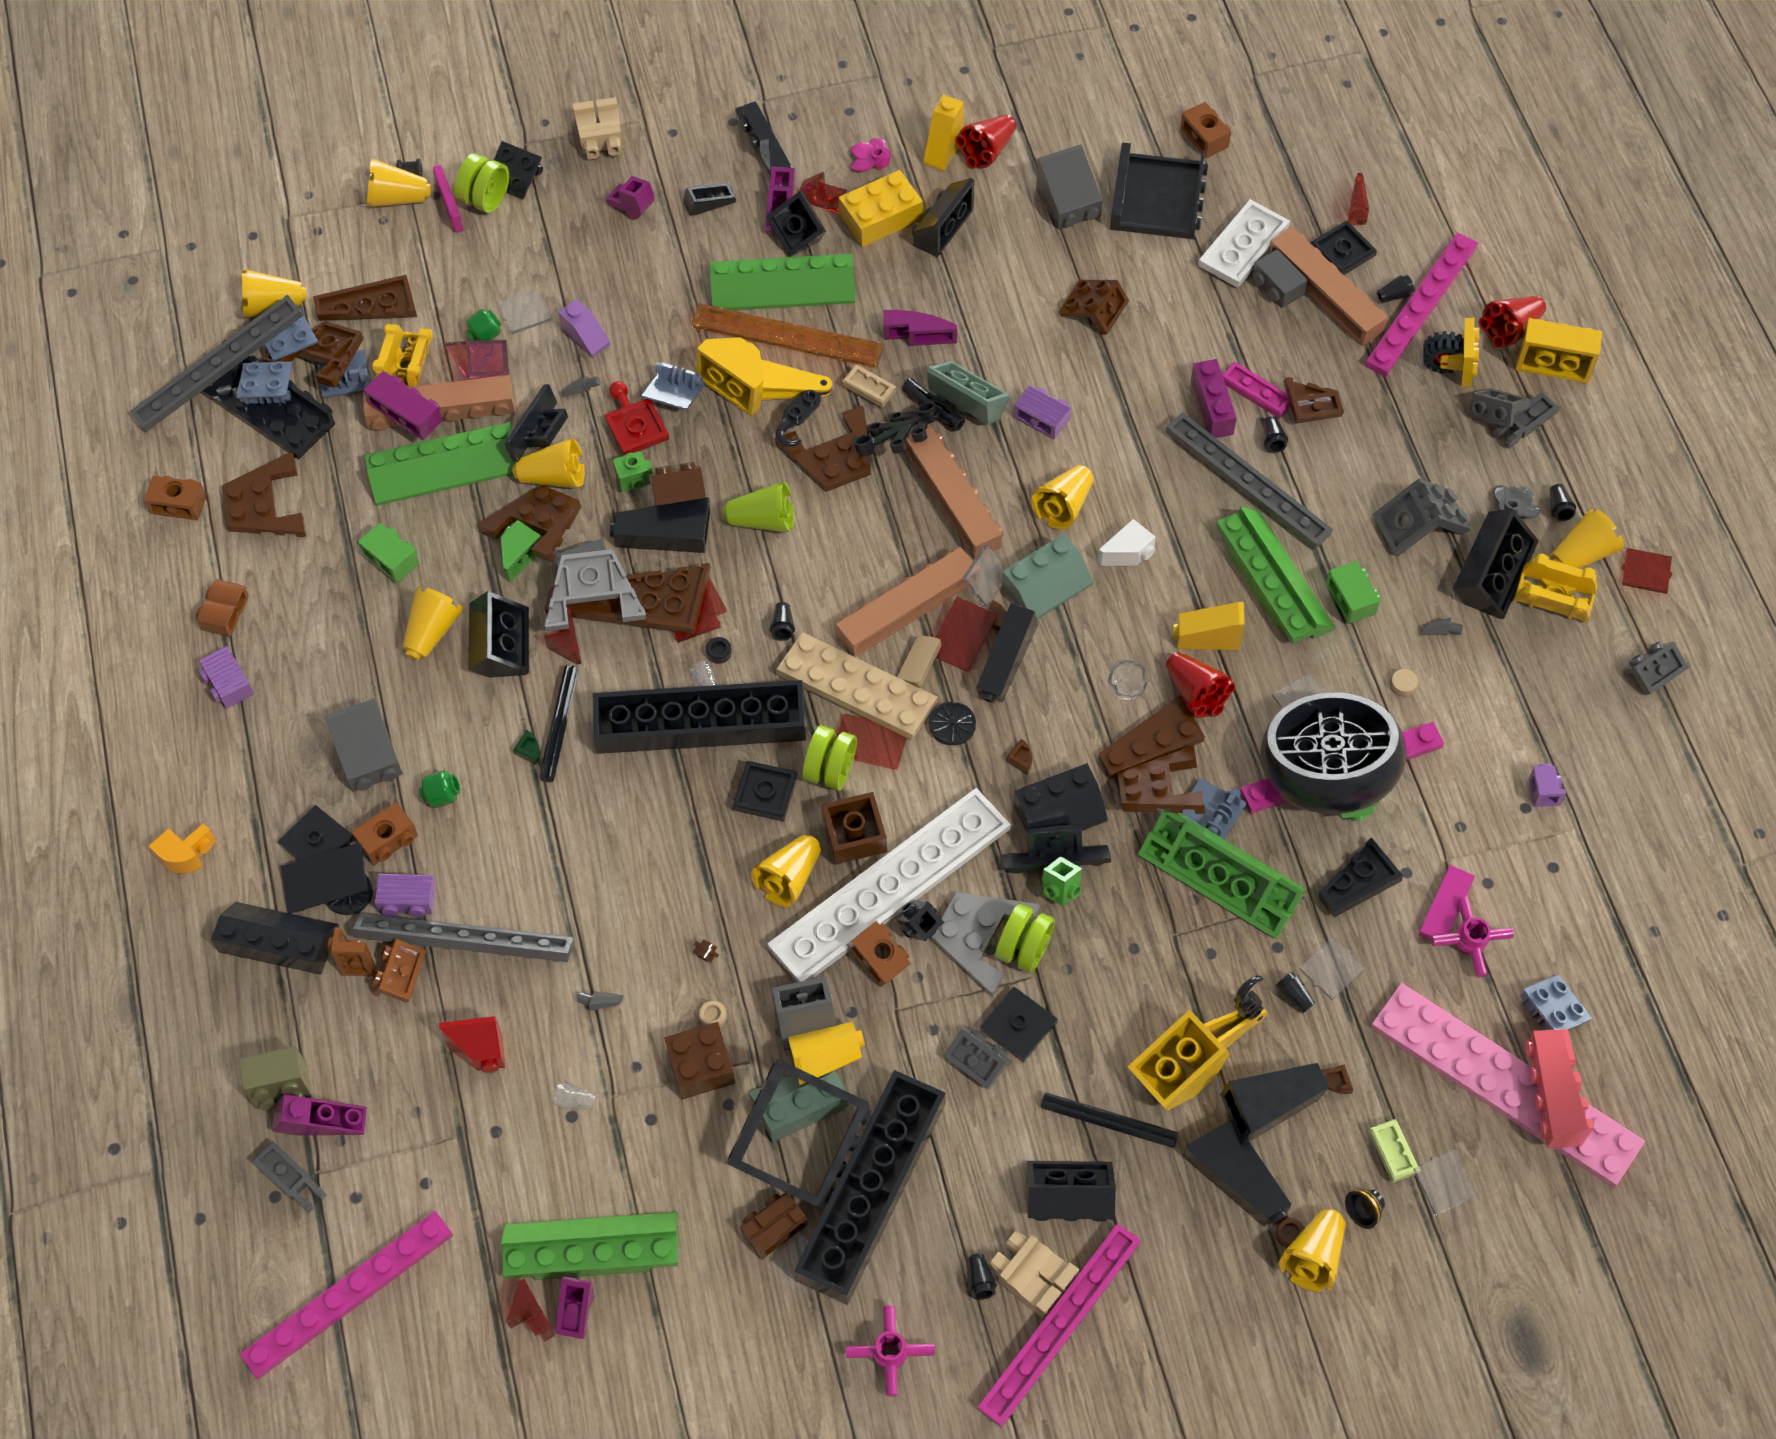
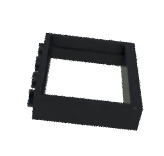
(756, 1113)

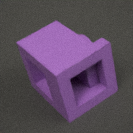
(1546, 786)

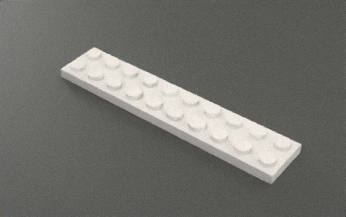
(888, 885)

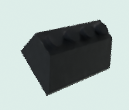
(1496, 563)
(273, 937)

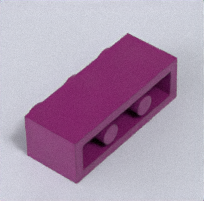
(1213, 398)
(403, 405)

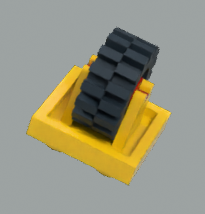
(1454, 352)

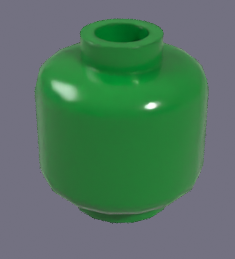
(483, 326)
(439, 789)

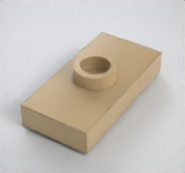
(869, 386)

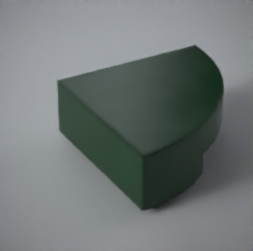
(528, 748)

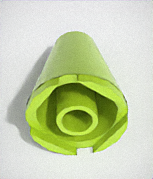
(762, 509)

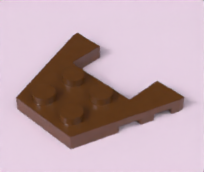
(335, 350)
(834, 461)
(251, 501)
(543, 512)
(1150, 785)

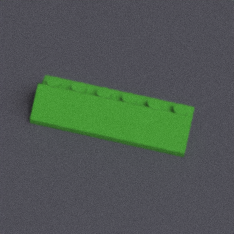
(783, 282)
(439, 464)
(1273, 576)
(1222, 872)
(590, 1246)

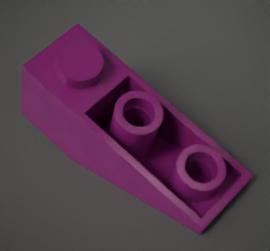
(317, 1117)

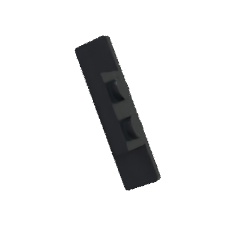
(762, 136)
(537, 425)
(1049, 844)

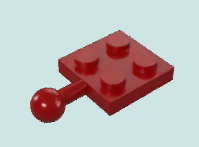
(634, 425)

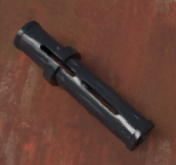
(922, 396)

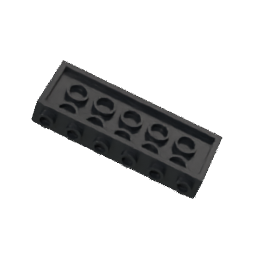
(290, 425)

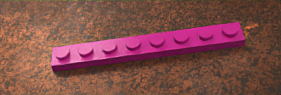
(1421, 304)
(1417, 740)
(346, 1295)
(1059, 1325)

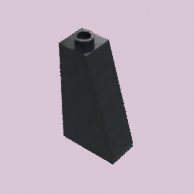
(664, 527)
(1007, 653)
(1271, 1098)
(1239, 1173)

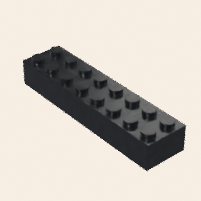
(698, 716)
(870, 1187)

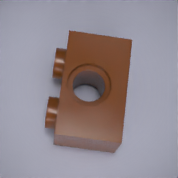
(1205, 129)
(175, 497)
(389, 820)
(864, 949)

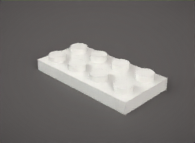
(1243, 243)

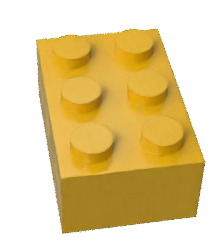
(881, 208)
(1559, 350)

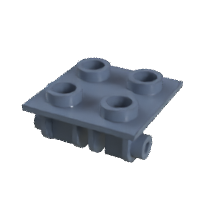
(291, 340)
(353, 380)
(263, 381)
(674, 387)
(1221, 808)
(1555, 1004)

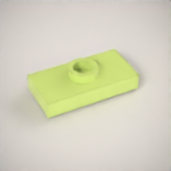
(1393, 1150)

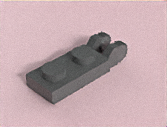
(1528, 420)
(287, 1175)

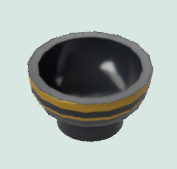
(1365, 1207)

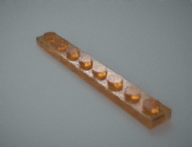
(788, 335)

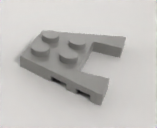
(587, 579)
(969, 929)

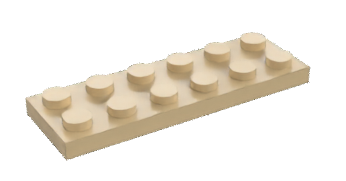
(857, 686)

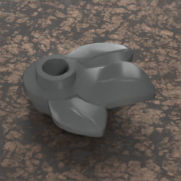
(1518, 499)

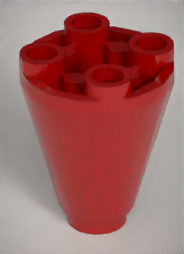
(985, 140)
(1507, 318)
(1199, 685)

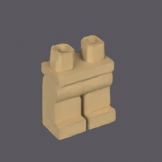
(602, 135)
(1034, 1273)

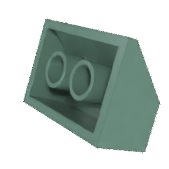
(967, 391)
(1047, 577)
(799, 1106)

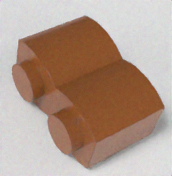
(222, 607)

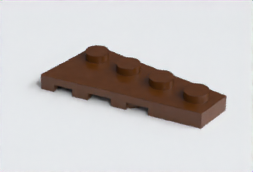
(368, 301)
(1157, 736)

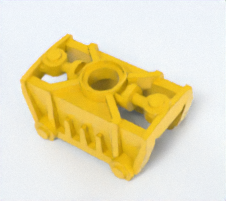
(392, 356)
(1560, 579)

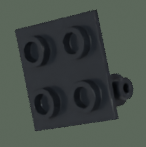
(521, 167)

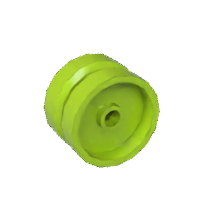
(481, 183)
(829, 757)
(1025, 938)

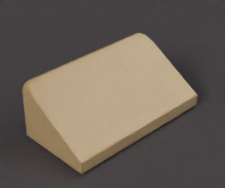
(920, 660)

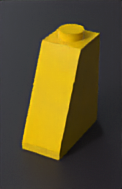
(944, 127)
(1210, 628)
(826, 1049)

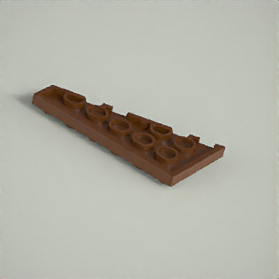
(669, 600)

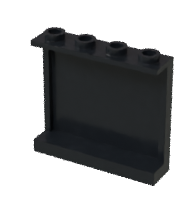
(1158, 194)

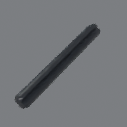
(558, 724)
(1109, 1120)

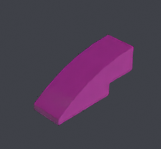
(780, 190)
(918, 327)

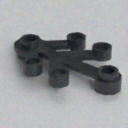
(898, 427)

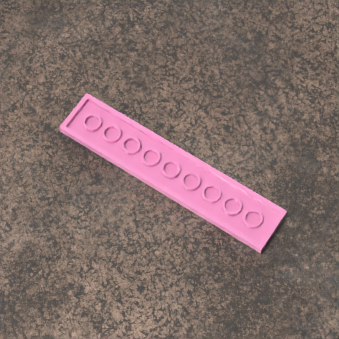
(1496, 1079)

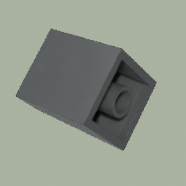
(1068, 187)
(363, 745)

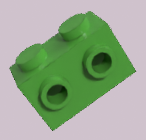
(389, 552)
(1353, 592)

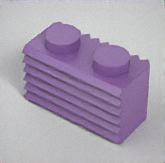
(1042, 411)
(226, 677)
(405, 894)

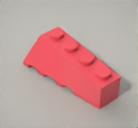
(1558, 1089)

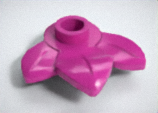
(870, 155)

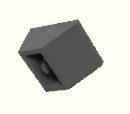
(803, 1008)

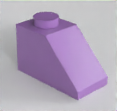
(583, 328)

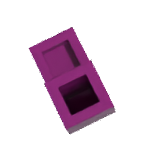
(632, 197)

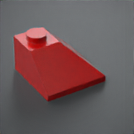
(476, 1042)

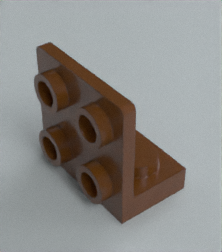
(1096, 299)

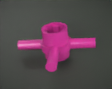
(1478, 929)
(890, 1362)

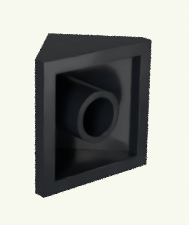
(796, 224)

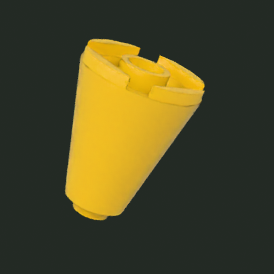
(395, 186)
(264, 290)
(552, 466)
(1062, 497)
(1589, 541)
(428, 622)
(787, 870)
(1316, 1252)

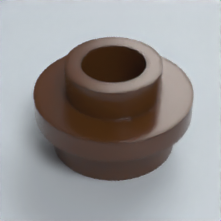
(705, 950)

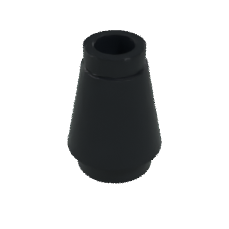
(1397, 289)
(1274, 436)
(1561, 503)
(782, 622)
(1295, 991)
(980, 1278)

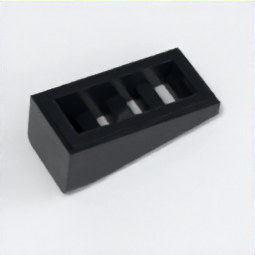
(696, 204)

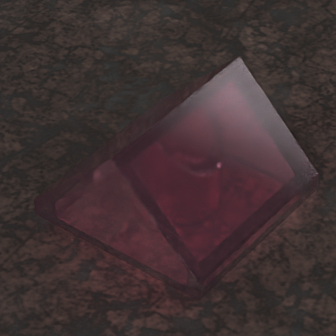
(480, 358)

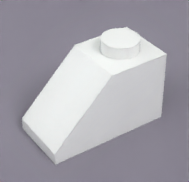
(1128, 546)

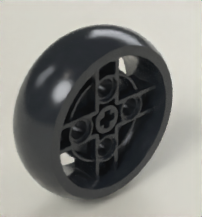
(1333, 753)

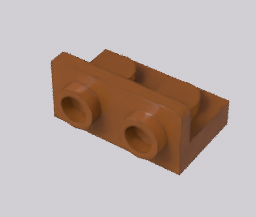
(351, 955)
(399, 970)

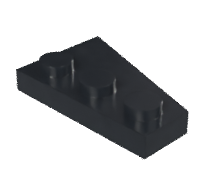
(1360, 880)

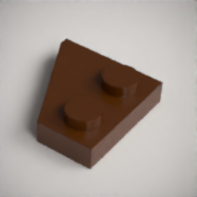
(1312, 402)

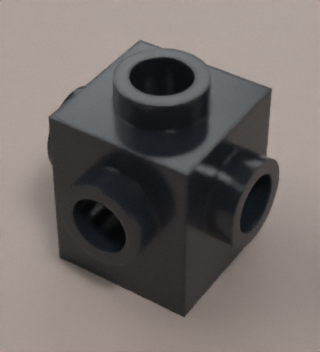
(919, 920)

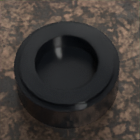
(718, 650)

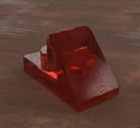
(822, 194)
(565, 642)
(524, 1307)

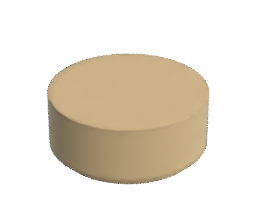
(1404, 682)
(712, 1012)

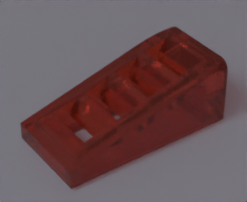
(1359, 203)

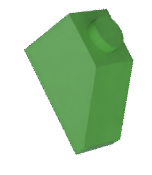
(516, 549)

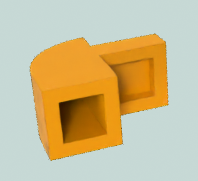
(182, 855)

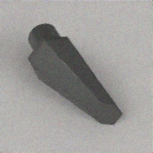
(582, 385)
(1442, 628)
(599, 1000)

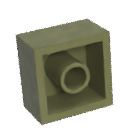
(272, 1075)

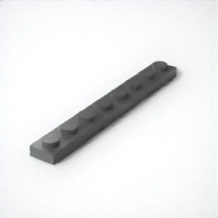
(216, 363)
(1249, 480)
(464, 937)

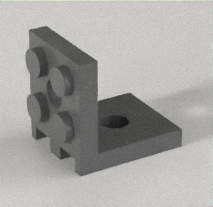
(1427, 508)

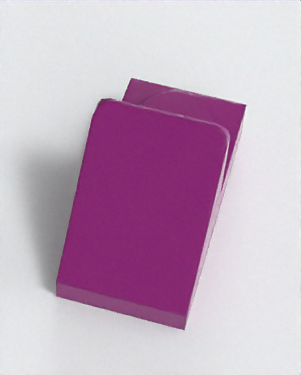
(574, 1307)

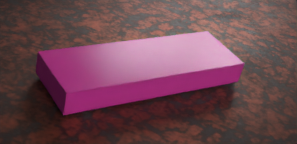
(447, 198)
(1256, 389)
(1445, 905)

